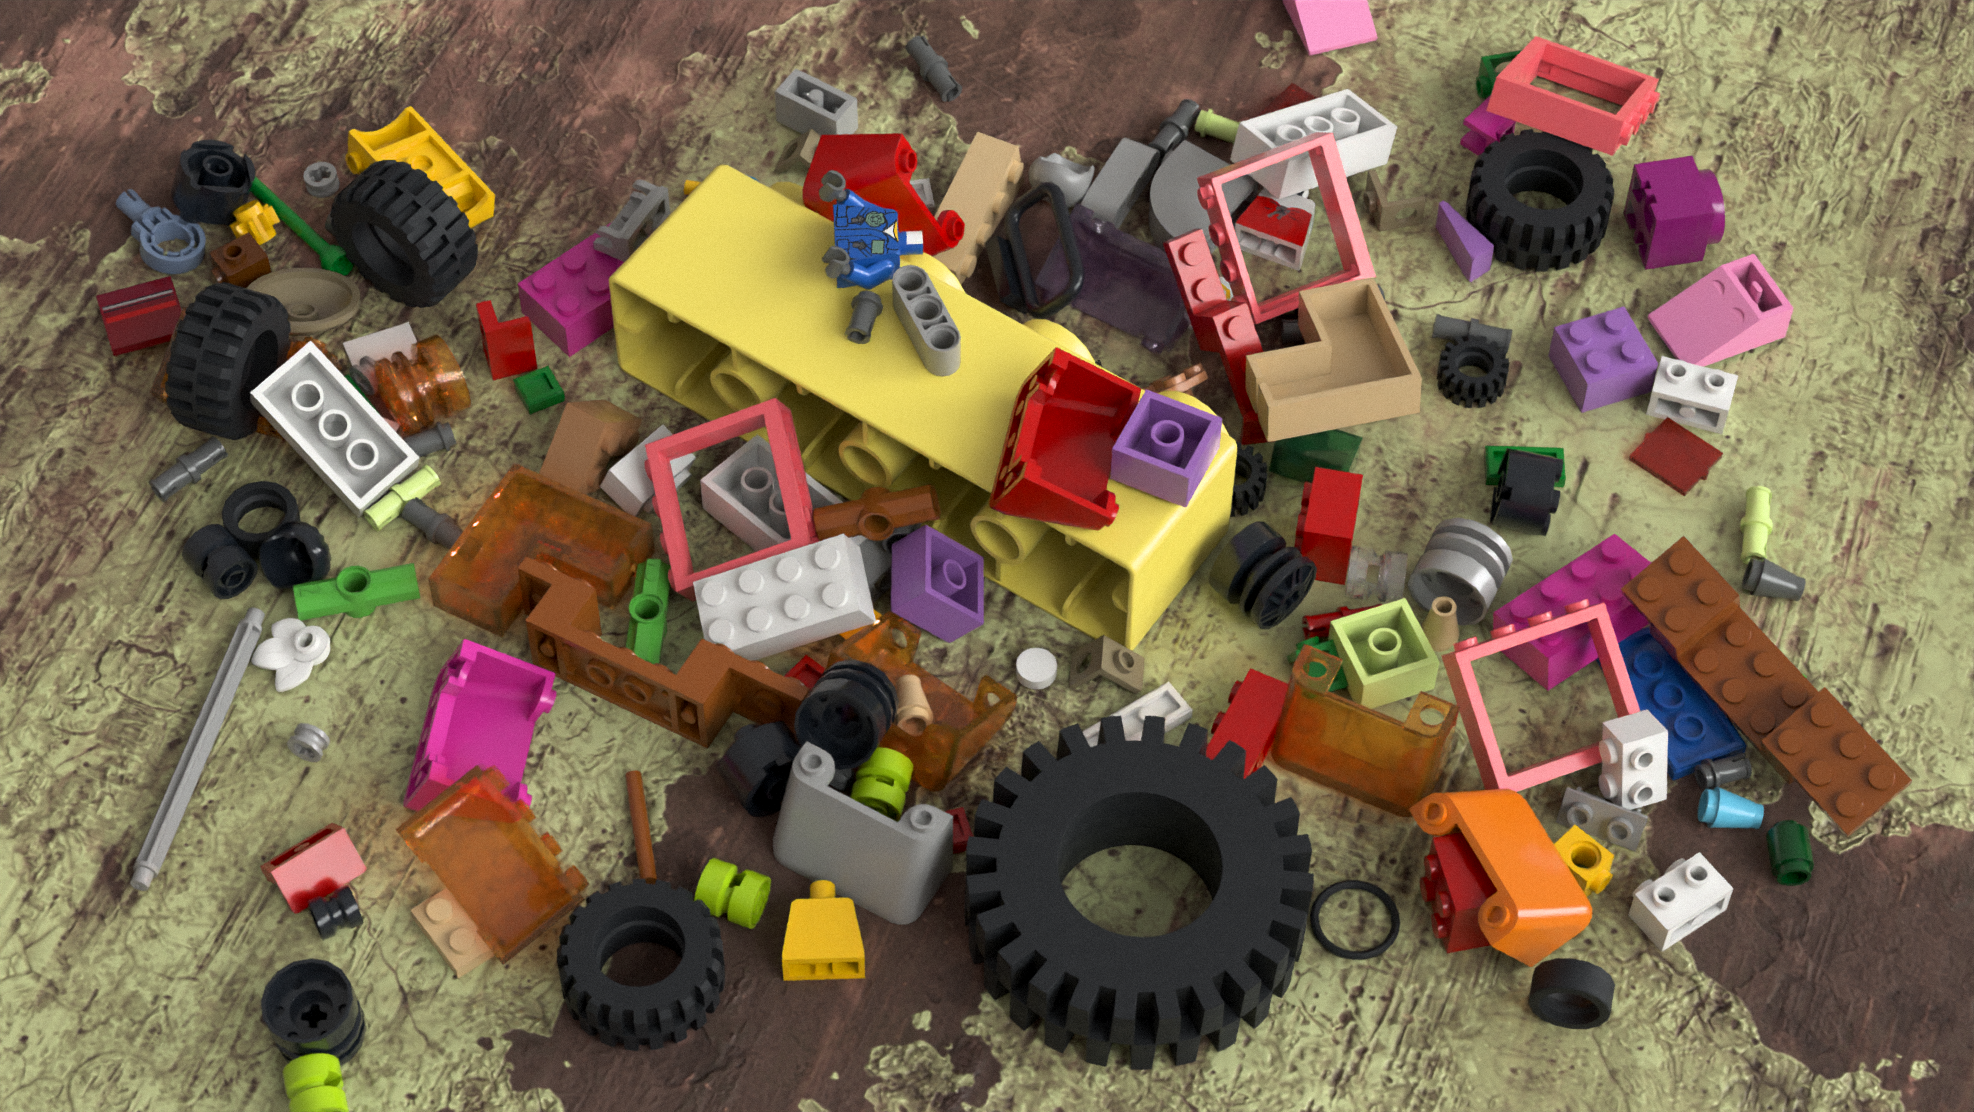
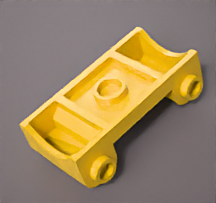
(416, 143)

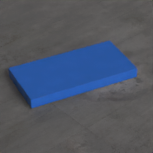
(1693, 721)

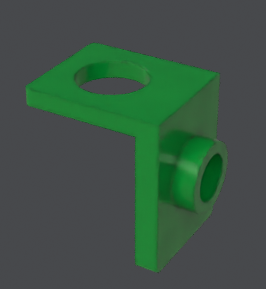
(1487, 74)

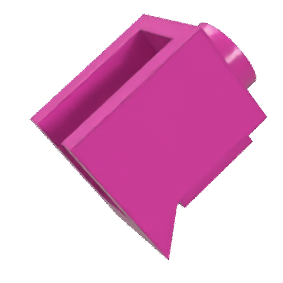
(1485, 128)

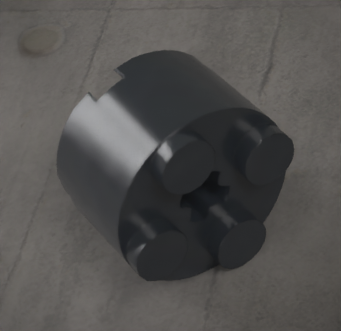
(211, 182)
(1526, 492)
(760, 766)

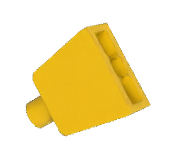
(823, 937)

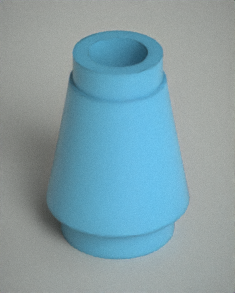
(1727, 810)

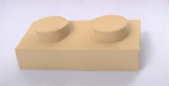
(451, 932)

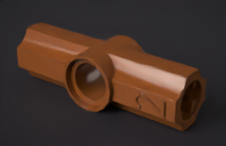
(877, 513)

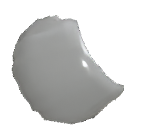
(1069, 176)

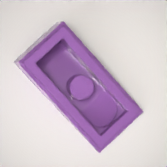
(1466, 244)

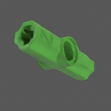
(340, 594)
(649, 601)

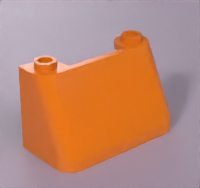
(1537, 895)

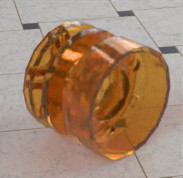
(427, 382)

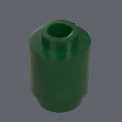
(1790, 853)

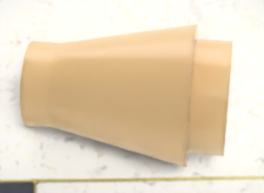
(1441, 624)
(913, 706)

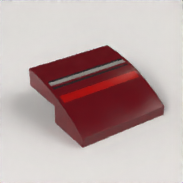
(140, 315)

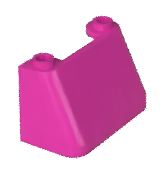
(476, 715)

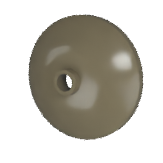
(313, 298)

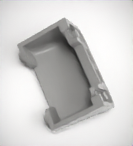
(867, 856)

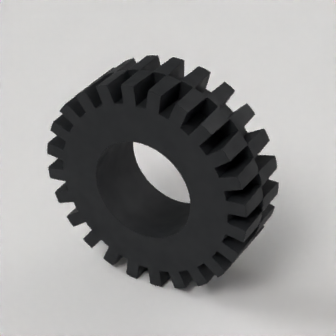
(1120, 984)

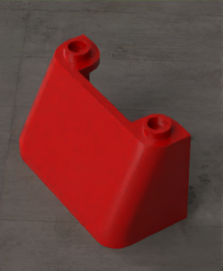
(880, 172)
(1062, 444)

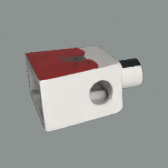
(1277, 227)

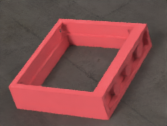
(1565, 117)
(1339, 210)
(789, 473)
(1474, 711)

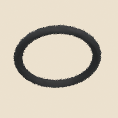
(1355, 955)

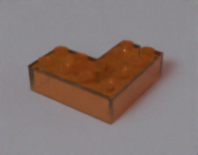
(548, 524)

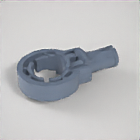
(154, 227)

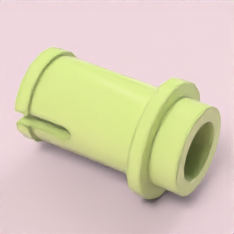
(1216, 126)

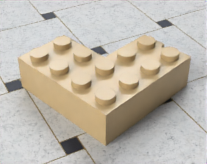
(1346, 372)

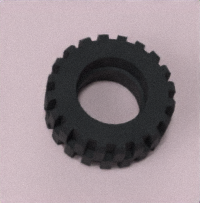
(1549, 166)
(404, 233)
(221, 355)
(630, 917)

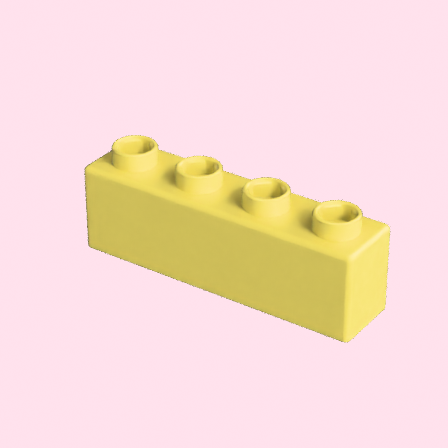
(740, 311)

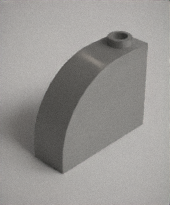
(1174, 196)

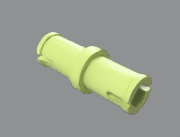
(394, 502)
(1756, 523)

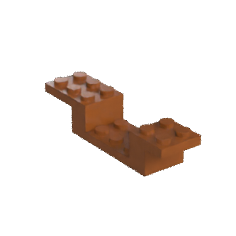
(1761, 691)
(693, 703)

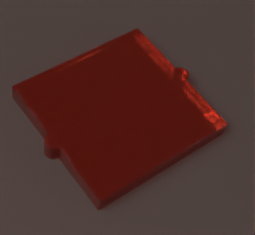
(1675, 456)

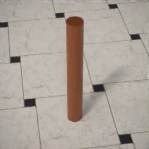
(640, 826)

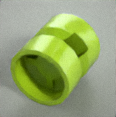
(883, 782)
(732, 893)
(315, 1084)

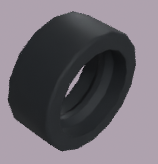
(256, 496)
(1571, 993)

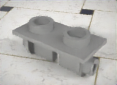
(1602, 818)

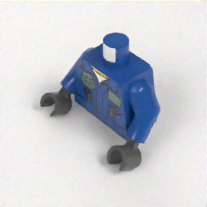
(865, 238)

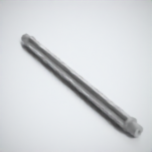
(197, 750)

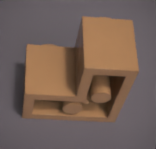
(586, 440)

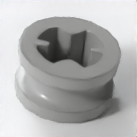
(326, 186)
(364, 375)
(308, 742)

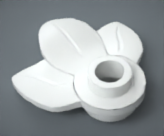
(289, 653)

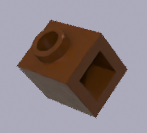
(239, 262)

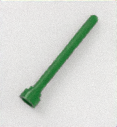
(331, 256)

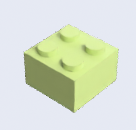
(1384, 654)

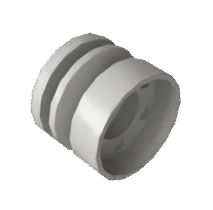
(1464, 564)

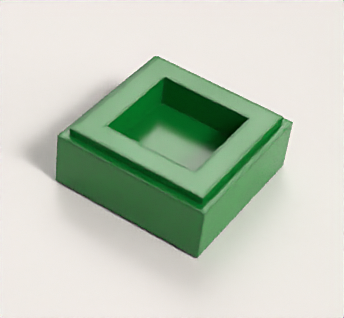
(539, 390)

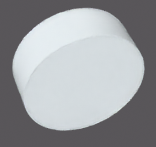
(1036, 668)

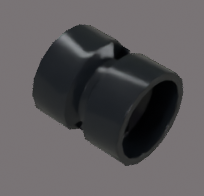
(219, 561)

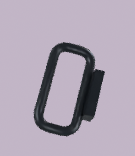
(1011, 264)

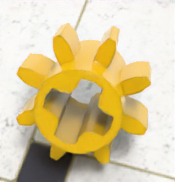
(255, 220)

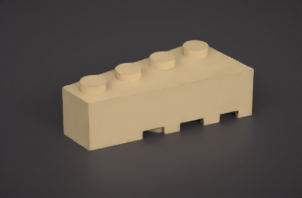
(980, 196)

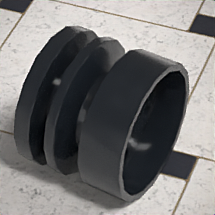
(1262, 575)
(847, 712)
(313, 1011)

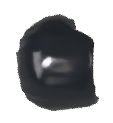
(294, 555)

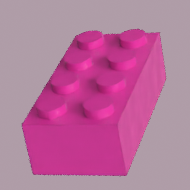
(571, 296)
(1594, 576)

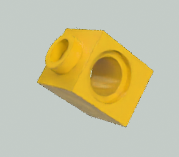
(1580, 848)

